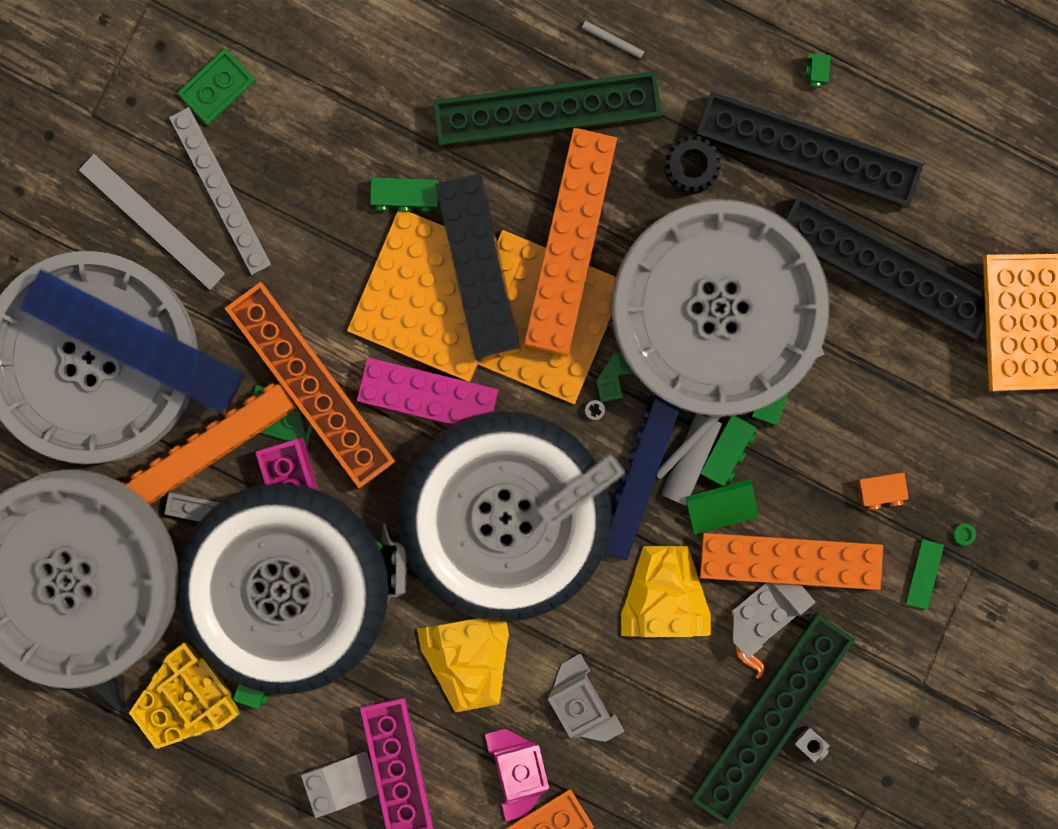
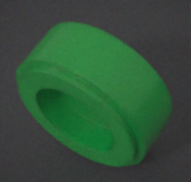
(964, 534)

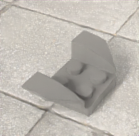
(399, 558)
(766, 613)
(580, 705)

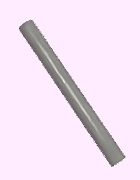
(686, 446)

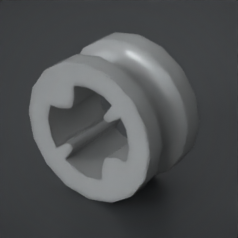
(601, 408)

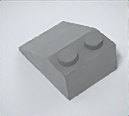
(340, 784)

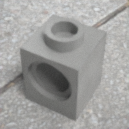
(808, 735)

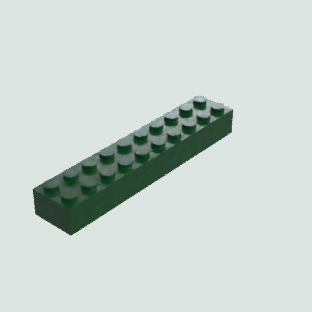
(547, 109)
(772, 719)

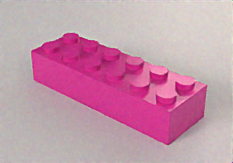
(423, 393)
(396, 765)

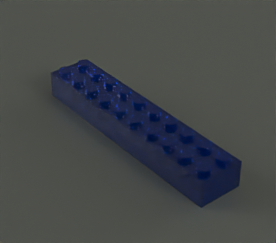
(132, 341)

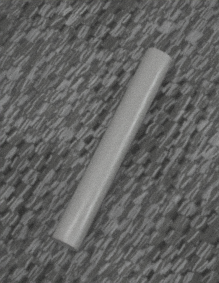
(606, 36)

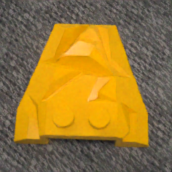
(665, 596)
(467, 660)
(183, 699)

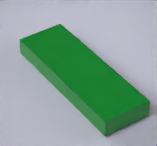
(924, 574)

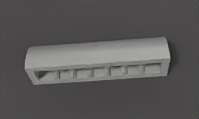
(687, 470)

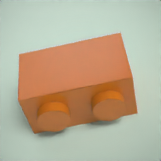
(883, 489)

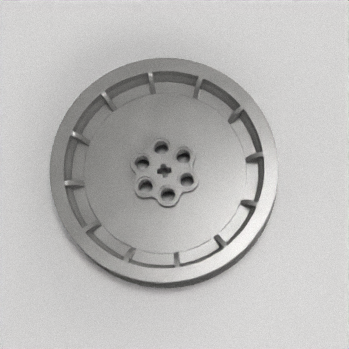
(772, 339)
(63, 413)
(129, 577)

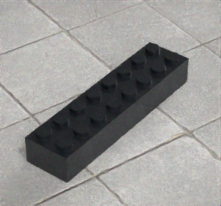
(478, 267)

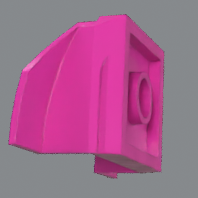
(519, 771)

